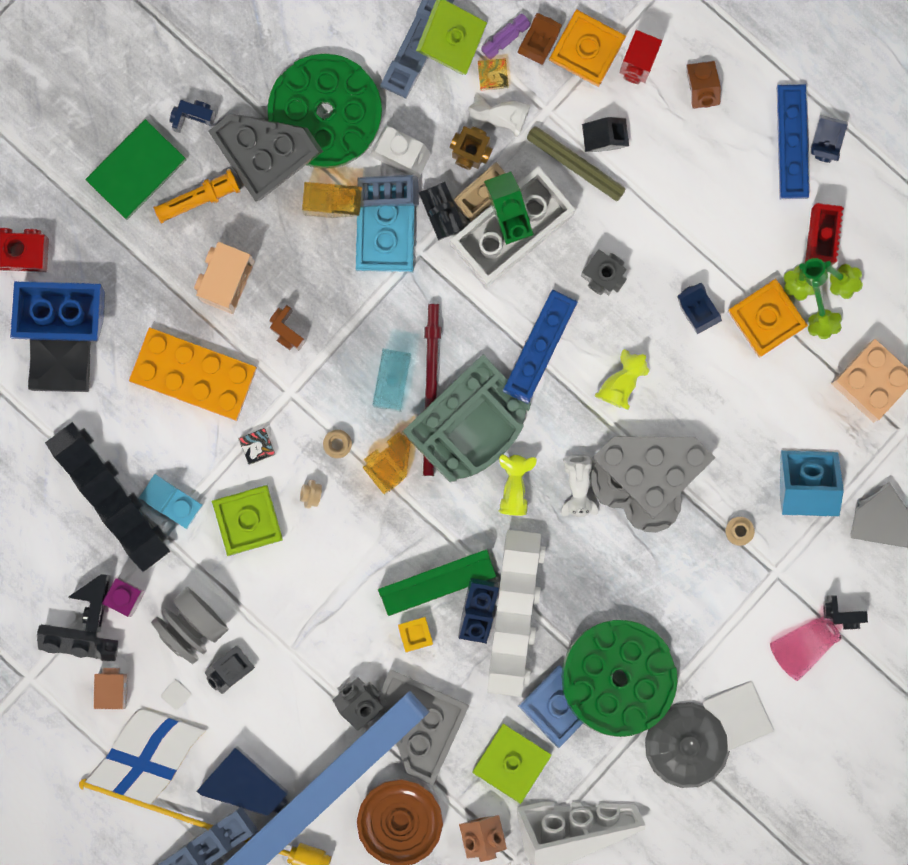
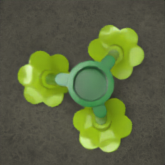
(806, 282)

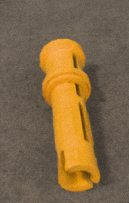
(210, 191)

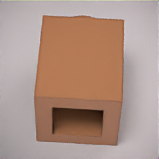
(110, 689)

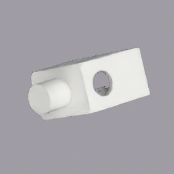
(401, 152)

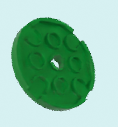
(346, 89)
(590, 686)

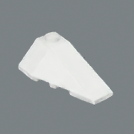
(571, 832)

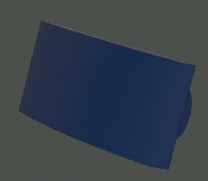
(478, 610)

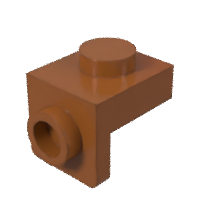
(540, 38)
(704, 84)
(287, 337)

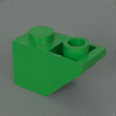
(509, 207)

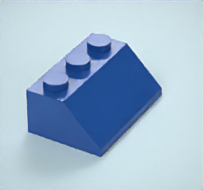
(57, 311)

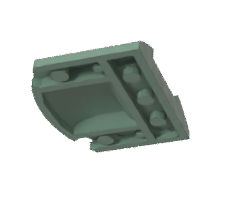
(469, 423)

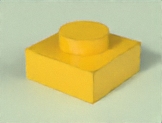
(415, 634)

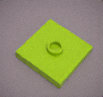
(451, 36)
(247, 520)
(511, 763)

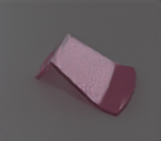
(804, 646)

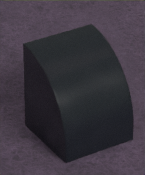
(605, 134)

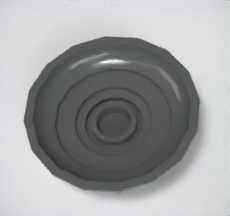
(687, 746)

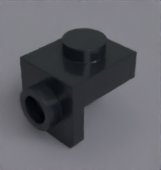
(850, 620)

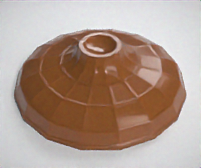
(399, 822)

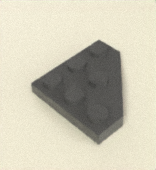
(264, 151)

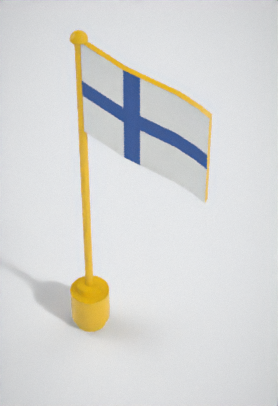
(146, 762)

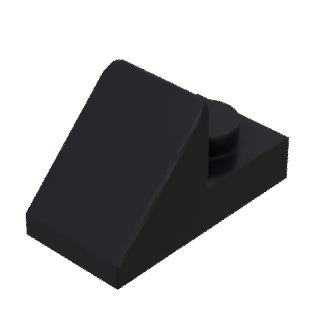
(94, 593)

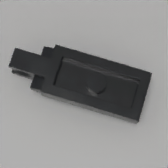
(76, 643)

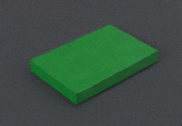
(136, 169)

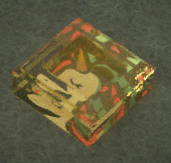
(493, 74)

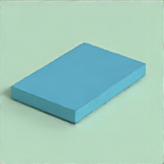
(385, 236)

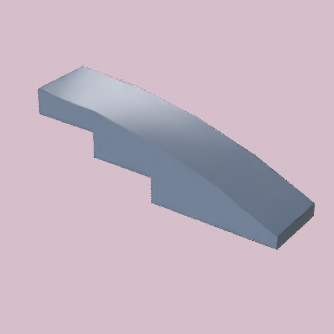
(214, 841)

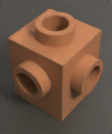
(483, 837)

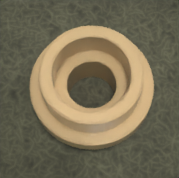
(337, 434)
(311, 494)
(731, 535)

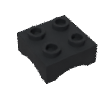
(59, 365)

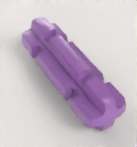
(505, 36)

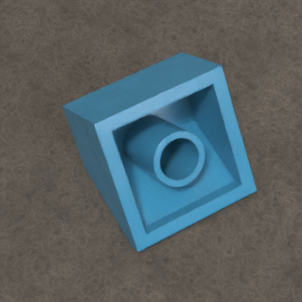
(810, 483)

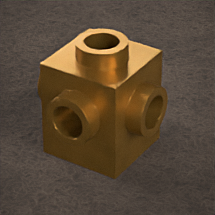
(471, 137)

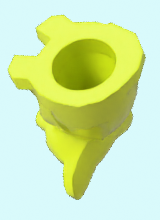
(621, 384)
(514, 490)

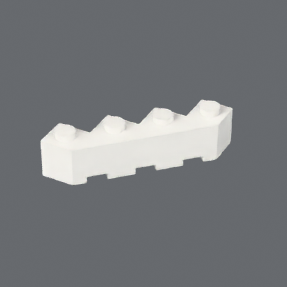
(514, 613)

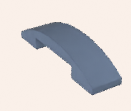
(408, 62)

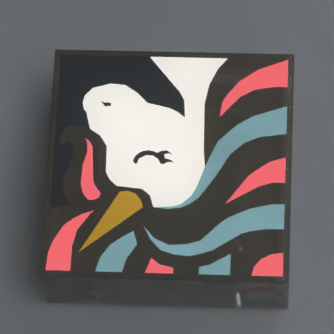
(257, 446)

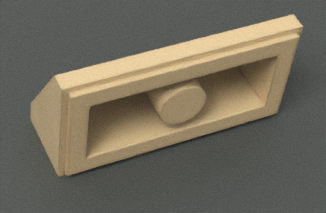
(474, 198)

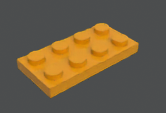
(193, 374)

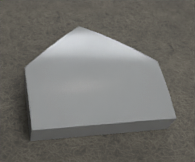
(882, 518)

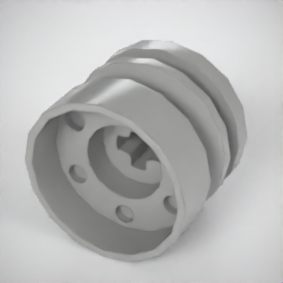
(189, 626)

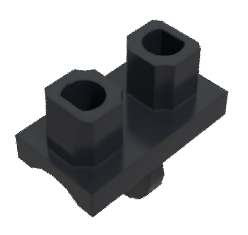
(441, 211)

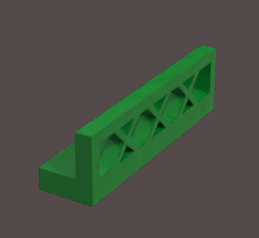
(436, 582)

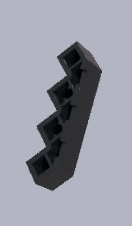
(108, 496)

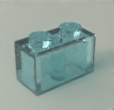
(392, 380)

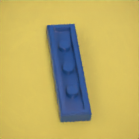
(792, 141)
(540, 346)

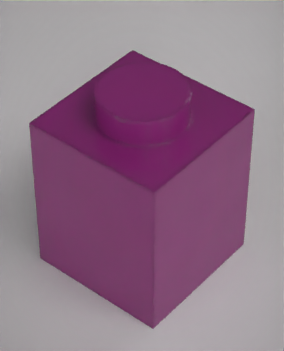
(123, 597)

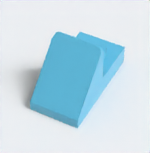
(170, 501)

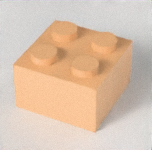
(224, 277)
(873, 380)

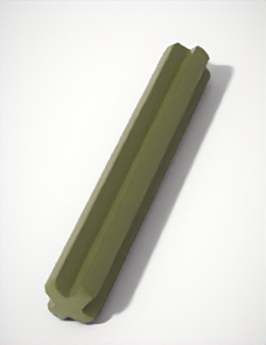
(576, 163)

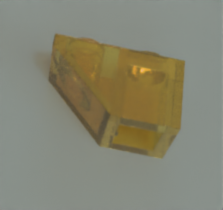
(331, 200)
(391, 465)

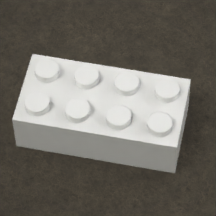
(482, 241)

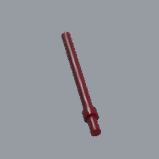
(432, 333)

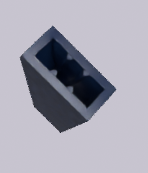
(245, 784)

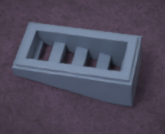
(412, 190)

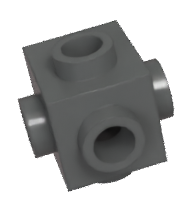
(600, 263)
(358, 703)

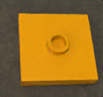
(587, 48)
(767, 318)

